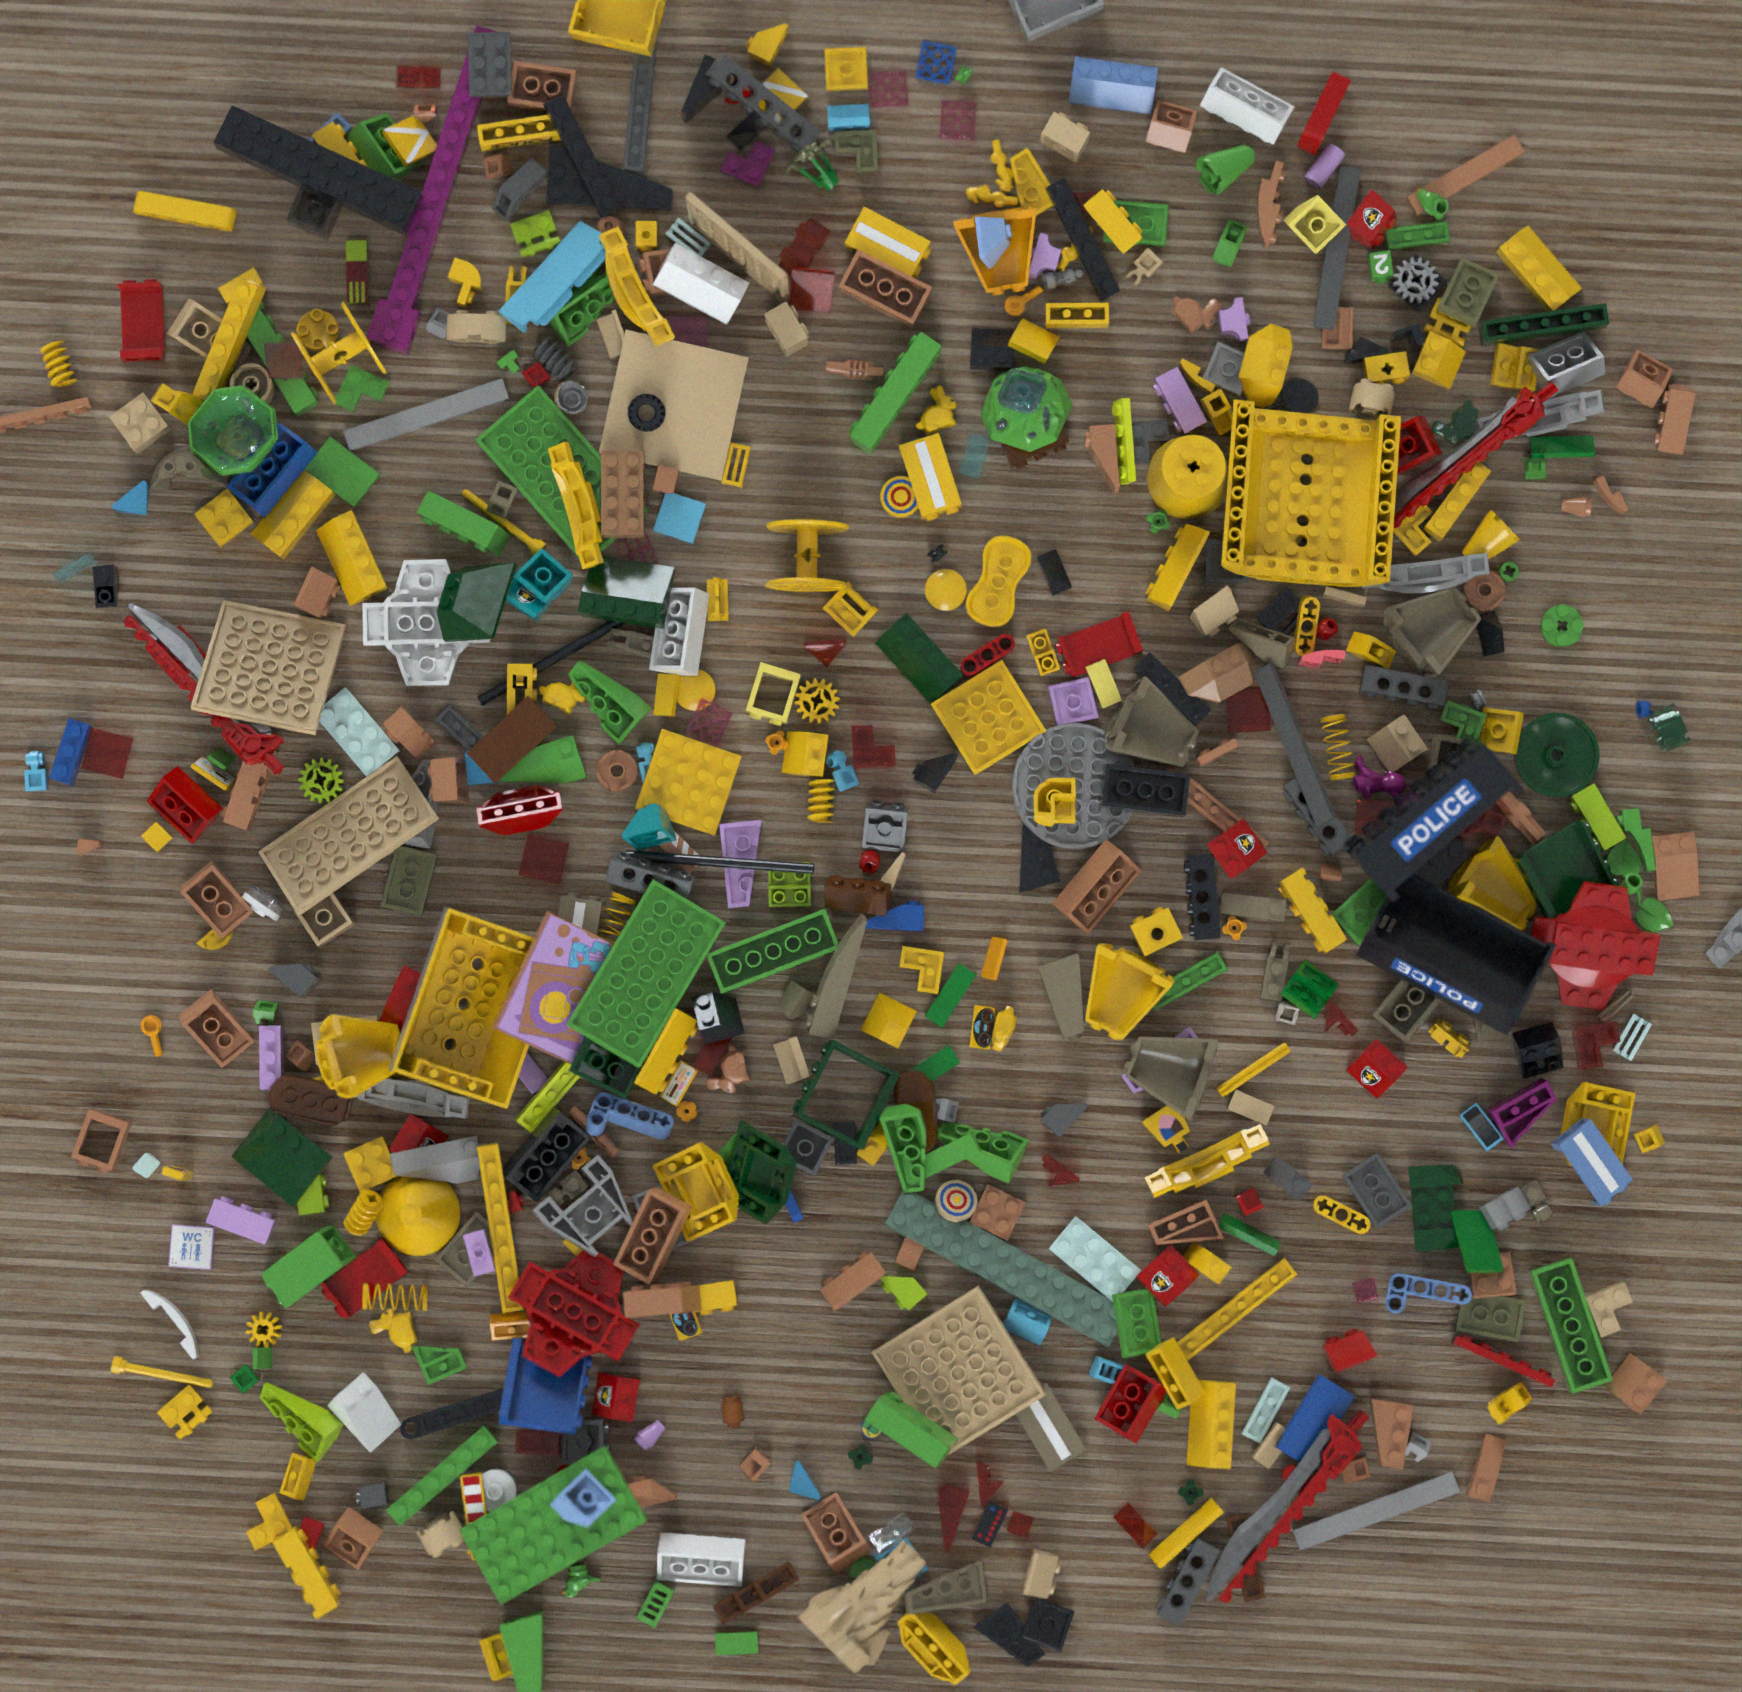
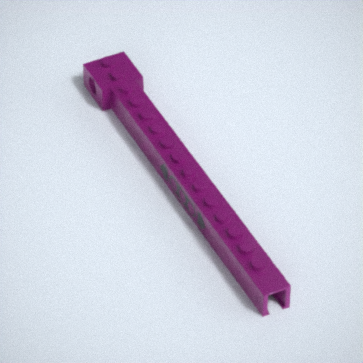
(396, 319)

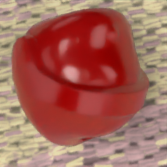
(1326, 628)
(869, 862)

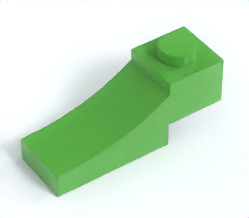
(1630, 822)

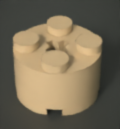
(254, 373)
(1371, 399)
(441, 1534)

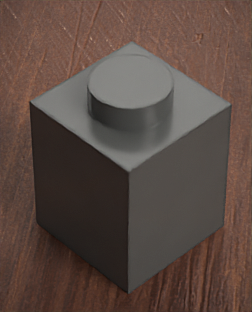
(372, 1495)

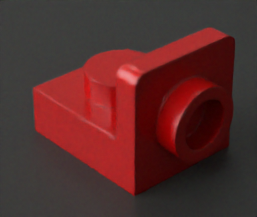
(514, 1201)

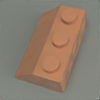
(852, 1280)

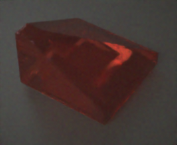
(1020, 1524)

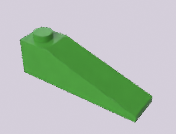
(582, 308)
(549, 763)
(999, 1152)

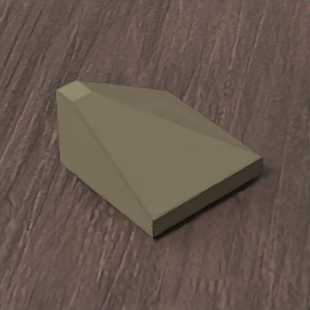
(1287, 1012)

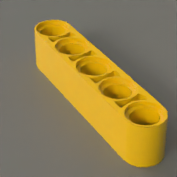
(185, 211)

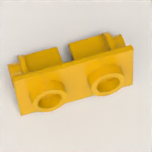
(718, 599)
(1444, 1031)

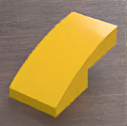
(1191, 372)

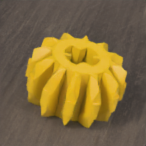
(256, 1327)

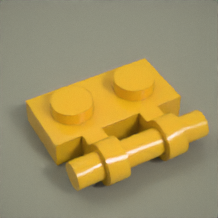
(1442, 318)
(181, 1406)

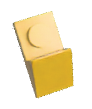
(875, 1146)

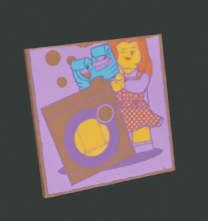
(551, 986)

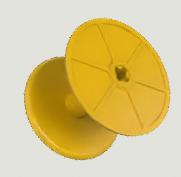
(329, 357)
(807, 555)

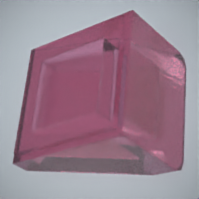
(1365, 1289)

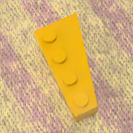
(1311, 911)
(307, 1571)

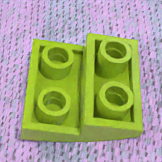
(789, 889)

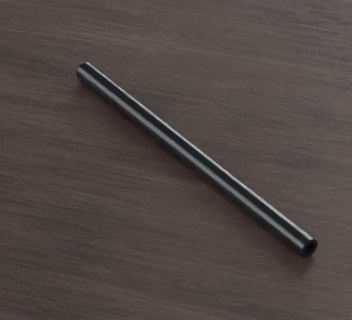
(553, 658)
(725, 862)

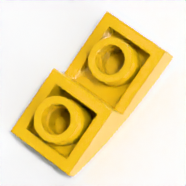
(1043, 652)

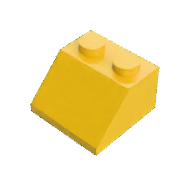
(1438, 360)
(805, 754)

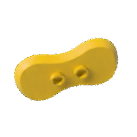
(993, 597)

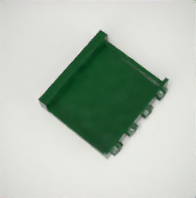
(1560, 865)

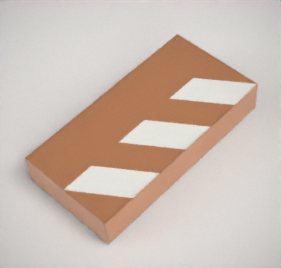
(680, 847)

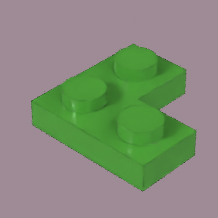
(358, 383)
(1468, 719)

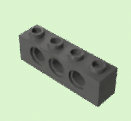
(1436, 687)
(1327, 845)
(639, 882)
(1178, 1613)

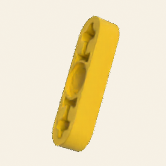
(1300, 619)
(1358, 1216)

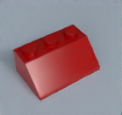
(184, 804)
(1131, 1403)

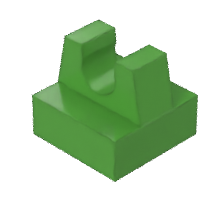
(508, 360)
(1534, 468)
(265, 1010)

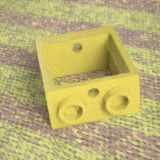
(780, 673)

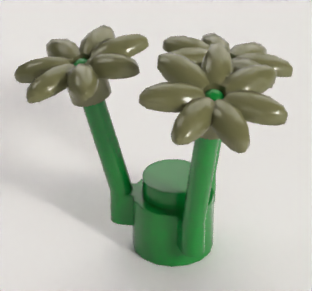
(826, 177)

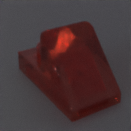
(1333, 1015)
(1063, 1175)
(986, 1488)

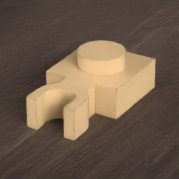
(1147, 264)

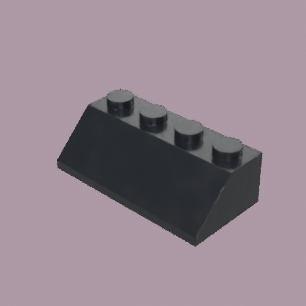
(545, 1154)

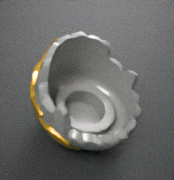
(571, 397)

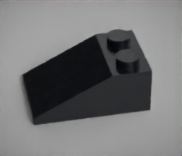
(701, 91)

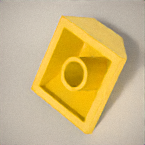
(888, 1020)

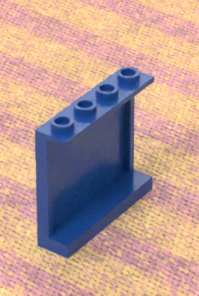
(541, 1399)

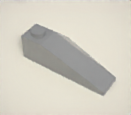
(446, 1161)

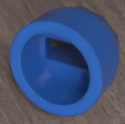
(1643, 709)

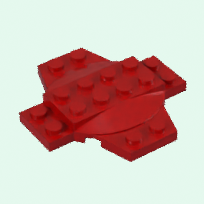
(1596, 945)
(573, 1312)

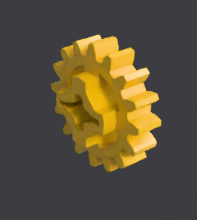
(827, 704)

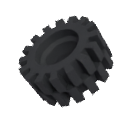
(658, 418)

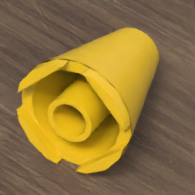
(1490, 537)

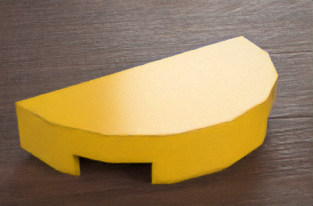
(213, 941)

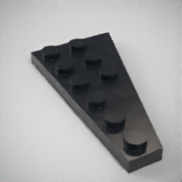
(630, 190)

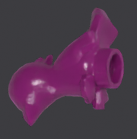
(1371, 782)

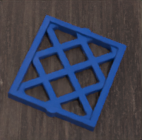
(939, 46)

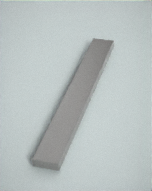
(426, 415)
(1376, 1510)

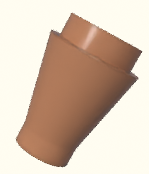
(1577, 506)

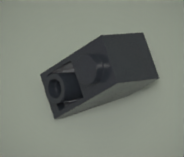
(106, 586)

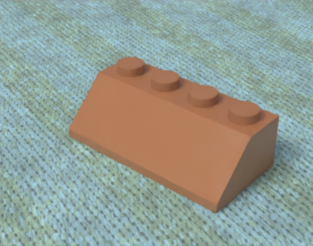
(1096, 887)

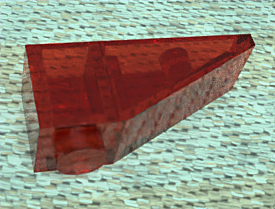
(710, 1056)
(951, 1507)

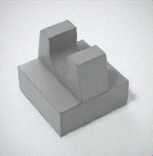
(947, 1109)
(1418, 1445)

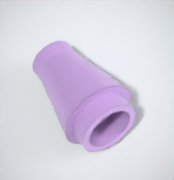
(648, 1436)

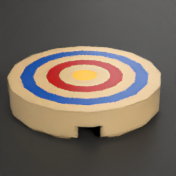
(956, 1200)

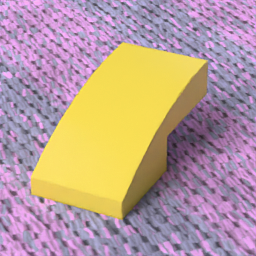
(1103, 683)

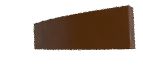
(755, 1592)

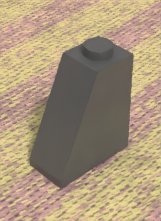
(518, 189)
(1288, 1179)

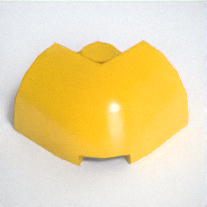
(1055, 801)

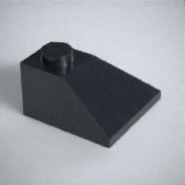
(933, 771)

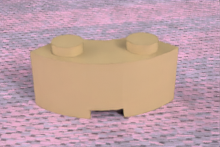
(476, 327)

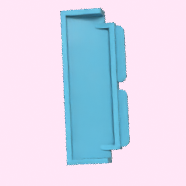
(552, 281)

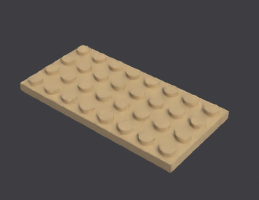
(348, 835)

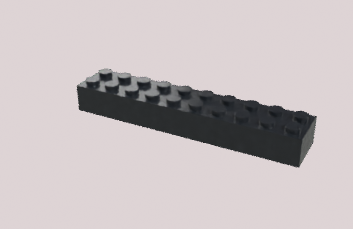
(318, 170)

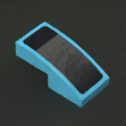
(1481, 1127)

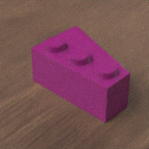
(1521, 1109)

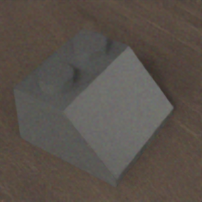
(297, 977)

